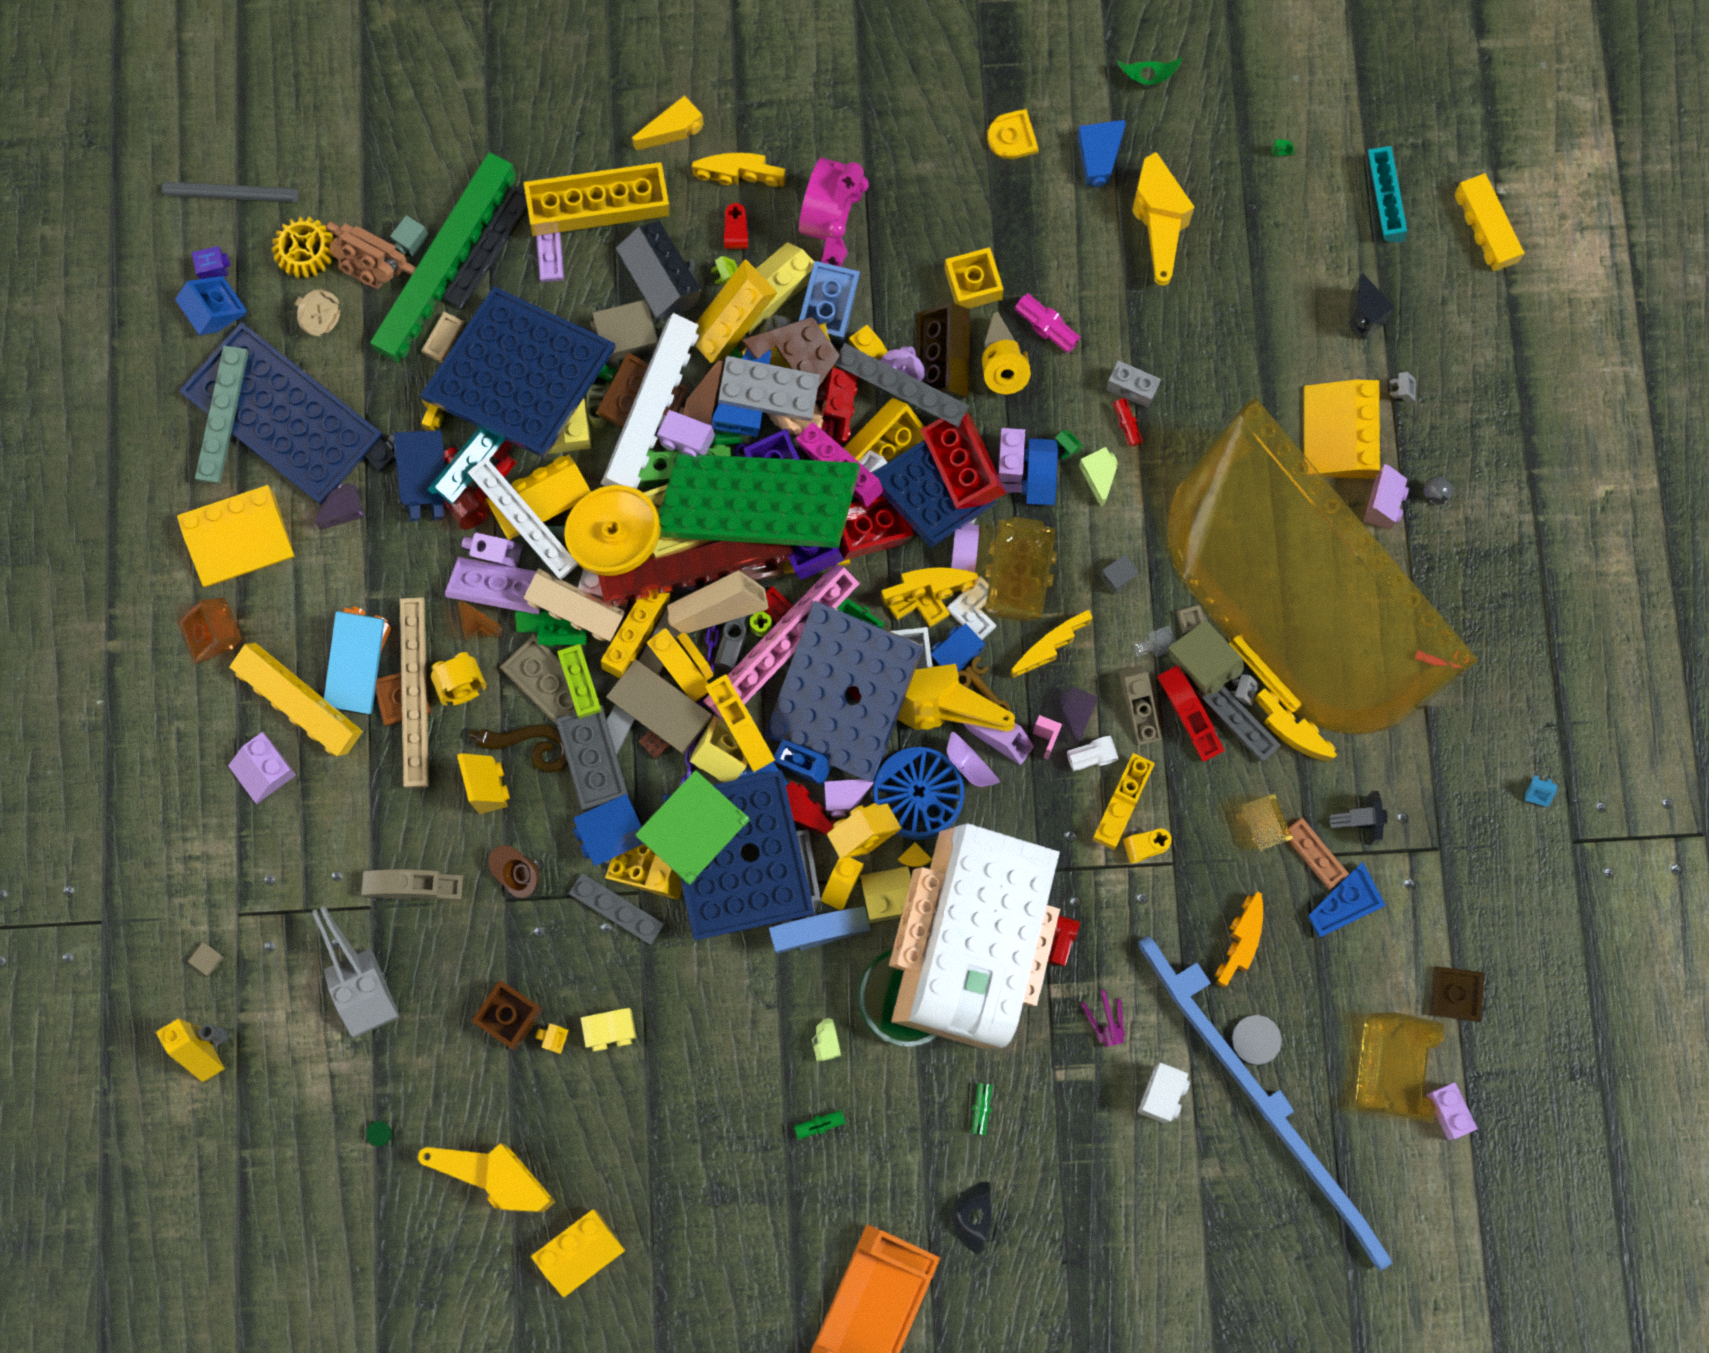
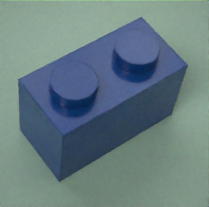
(958, 649)

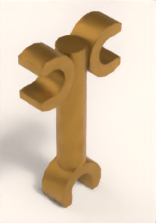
(973, 674)

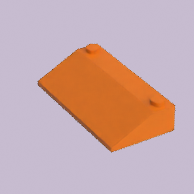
(877, 1296)

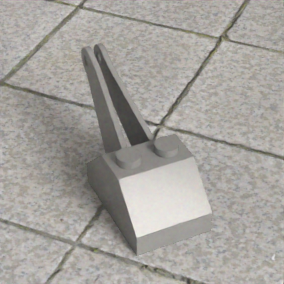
(356, 983)

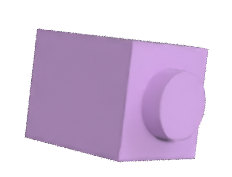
(845, 795)

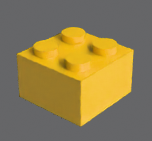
(974, 278)
(863, 830)

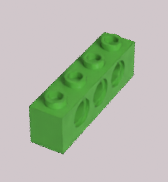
(652, 478)

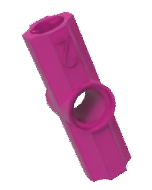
(1047, 323)

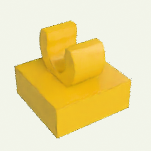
(553, 1038)

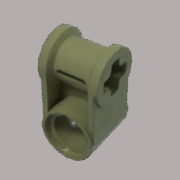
(593, 399)

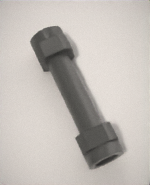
(217, 1035)

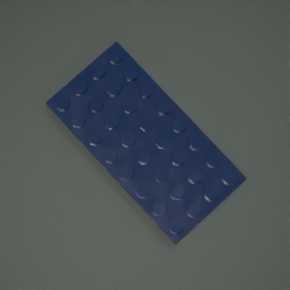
(288, 417)

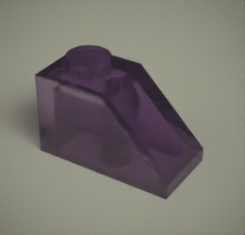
(341, 507)
(1077, 711)

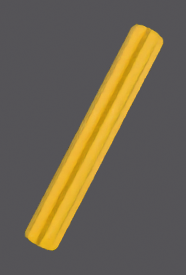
(1263, 672)

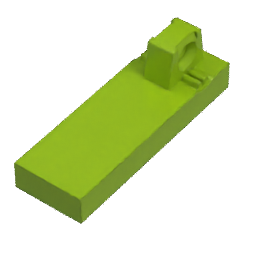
(579, 681)

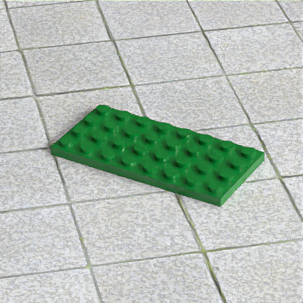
(758, 500)

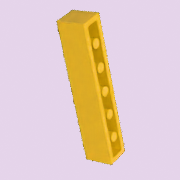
(295, 699)

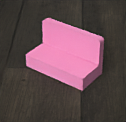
(1048, 730)

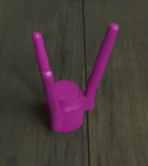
(1112, 1034)

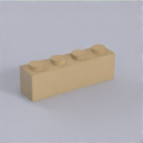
(574, 605)

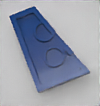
(1347, 902)

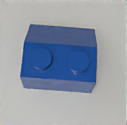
(210, 304)

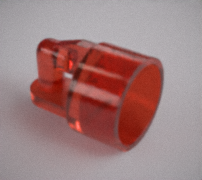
(469, 509)

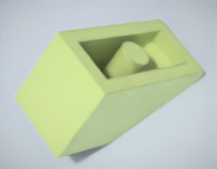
(1099, 472)

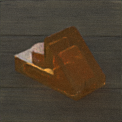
(473, 618)

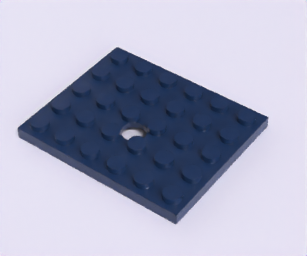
(829, 659)
(748, 895)

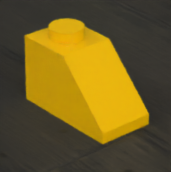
(868, 342)
(842, 882)

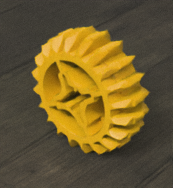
(314, 234)

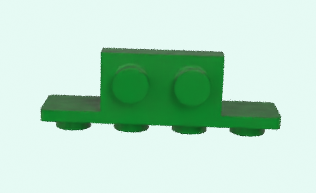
(549, 629)

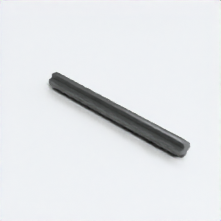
(230, 191)

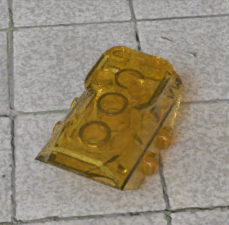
(1020, 569)

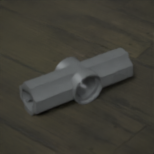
(731, 647)

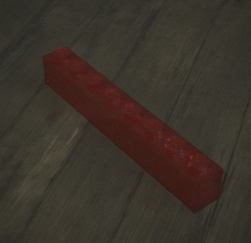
(688, 567)

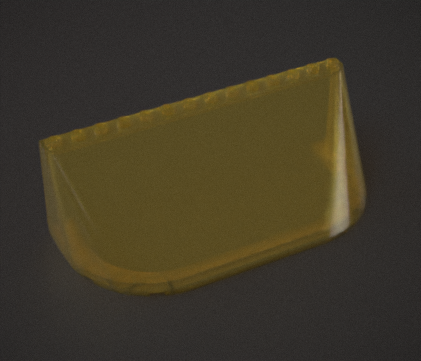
(1307, 583)

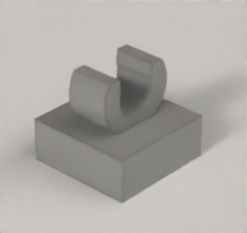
(1406, 388)
(1246, 689)

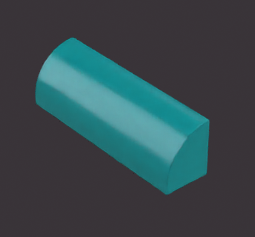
(1388, 194)

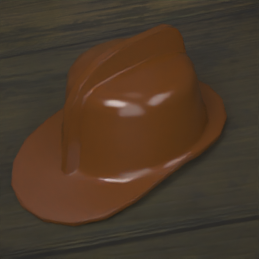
(514, 870)

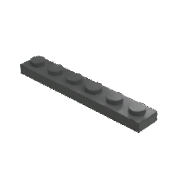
(901, 385)

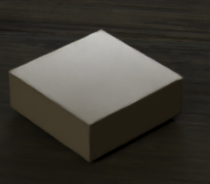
(1190, 618)
(205, 959)

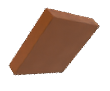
(390, 699)

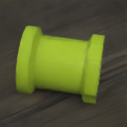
(760, 632)

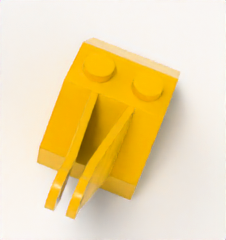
(1164, 210)
(938, 697)
(499, 1173)

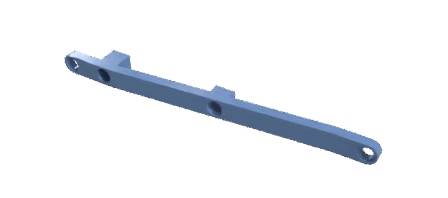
(1272, 1107)

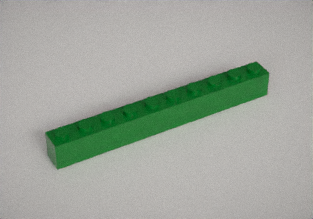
(443, 258)

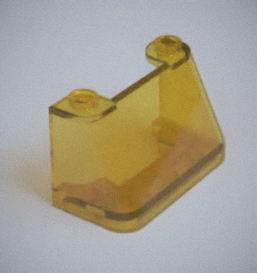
(1396, 1066)

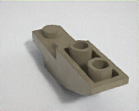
(412, 884)

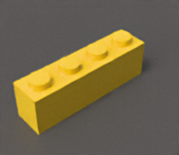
(1489, 222)

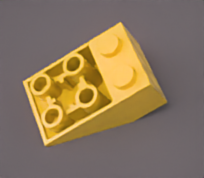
(645, 871)

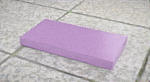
(490, 584)

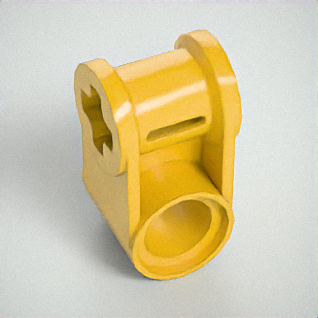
(1142, 845)

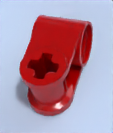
(735, 229)

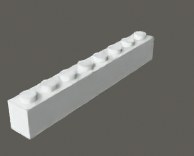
(650, 402)

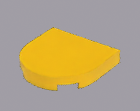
(1012, 135)

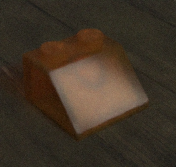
(209, 629)

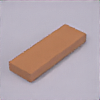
(1316, 854)

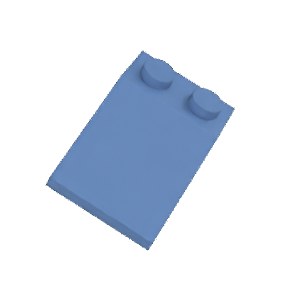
(831, 298)

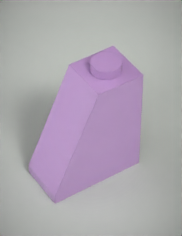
(1012, 744)

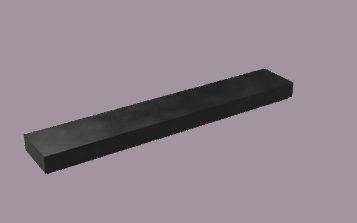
(487, 249)

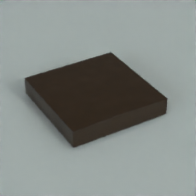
(1457, 994)

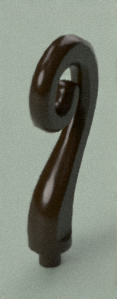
(496, 741)

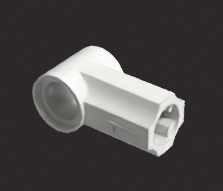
(1098, 752)

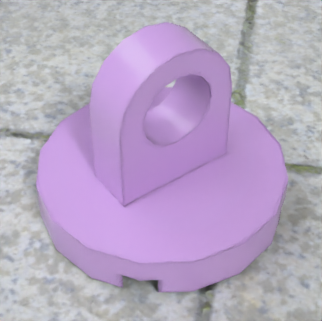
(905, 361)

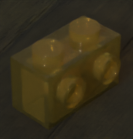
(1266, 822)

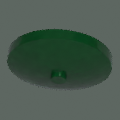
(877, 1001)

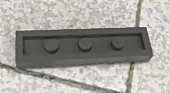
(1241, 723)
(616, 909)

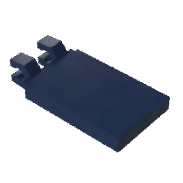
(418, 464)

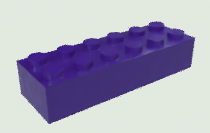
(806, 559)

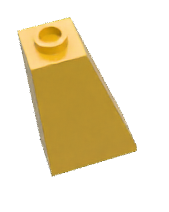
(190, 1050)

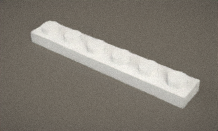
(523, 518)

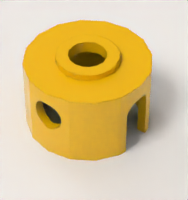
(1006, 357)

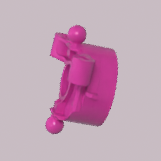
(828, 203)

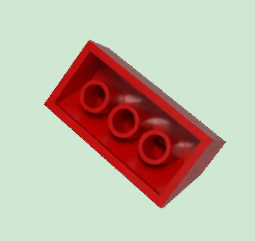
(963, 462)

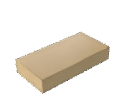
(443, 337)

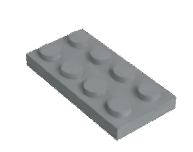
(768, 388)

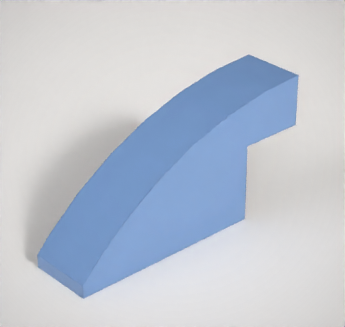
(819, 929)

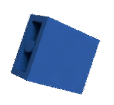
(608, 830)

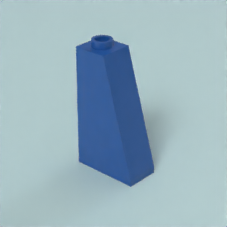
(738, 419)

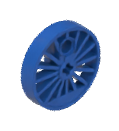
(896, 764)

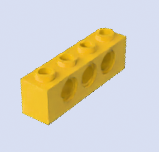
(634, 633)

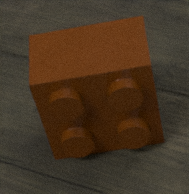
(507, 1015)

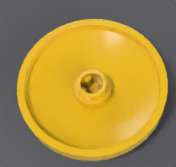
(612, 530)

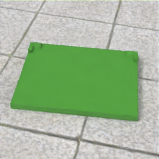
(692, 827)

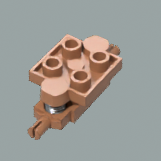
(366, 255)

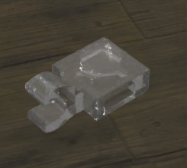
(1157, 642)

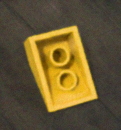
(483, 782)

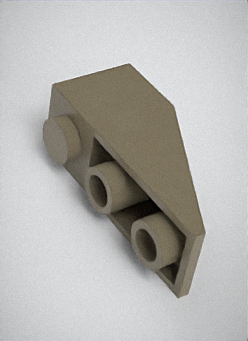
(1140, 704)

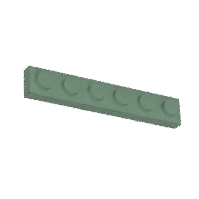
(221, 415)

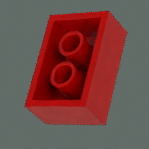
(873, 529)

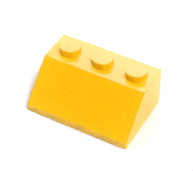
(578, 1253)

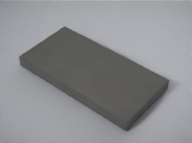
(591, 759)

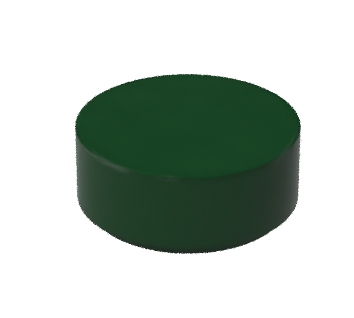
(379, 1133)

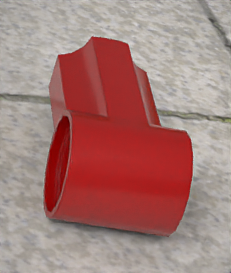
(1064, 935)

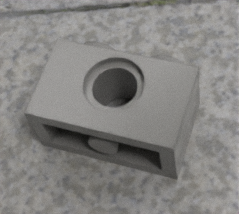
(1133, 384)

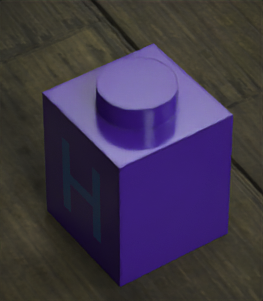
(211, 263)

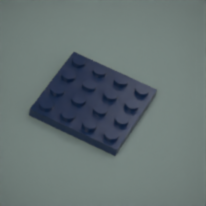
(921, 497)

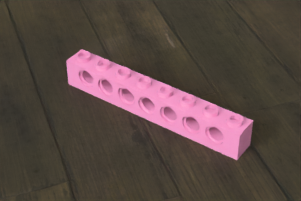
(785, 635)

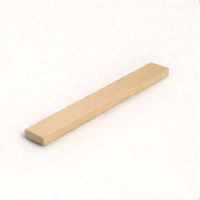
(414, 693)

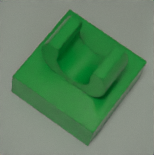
(1069, 442)

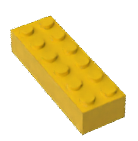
(596, 199)

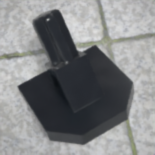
(1371, 817)

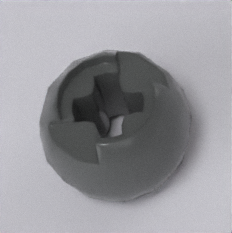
(1438, 490)

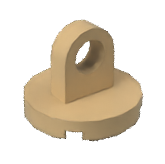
(317, 312)

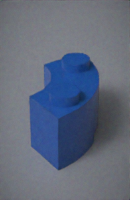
(1041, 471)

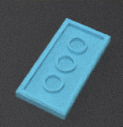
(354, 662)

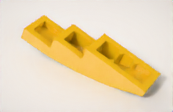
(1044, 650)

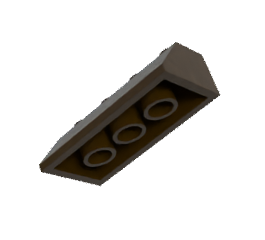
(944, 348)

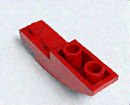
(1190, 713)

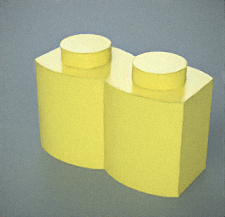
(608, 1028)

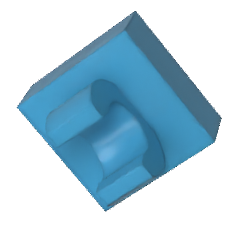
(1541, 791)

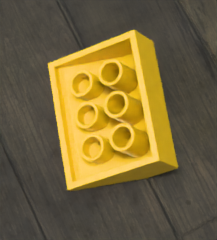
(1343, 428)
(236, 536)

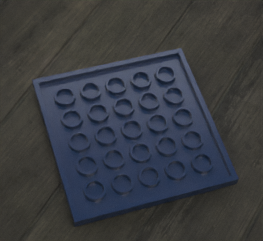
(518, 372)

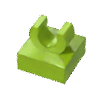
(726, 268)

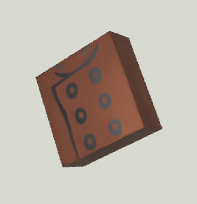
(654, 744)

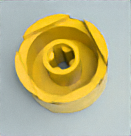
(457, 679)

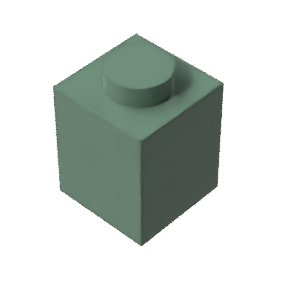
(409, 236)

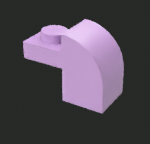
(965, 548)

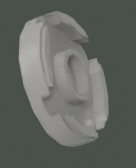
(1256, 1040)

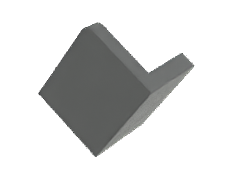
(1118, 574)

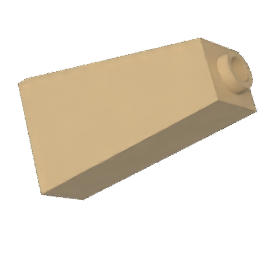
(718, 603)

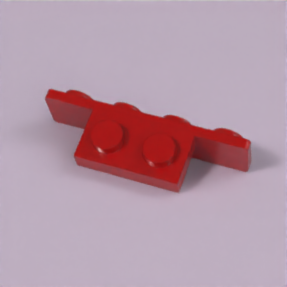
(838, 401)

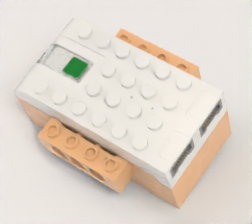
(975, 936)

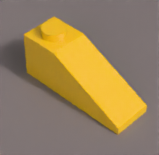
(672, 125)
(678, 665)

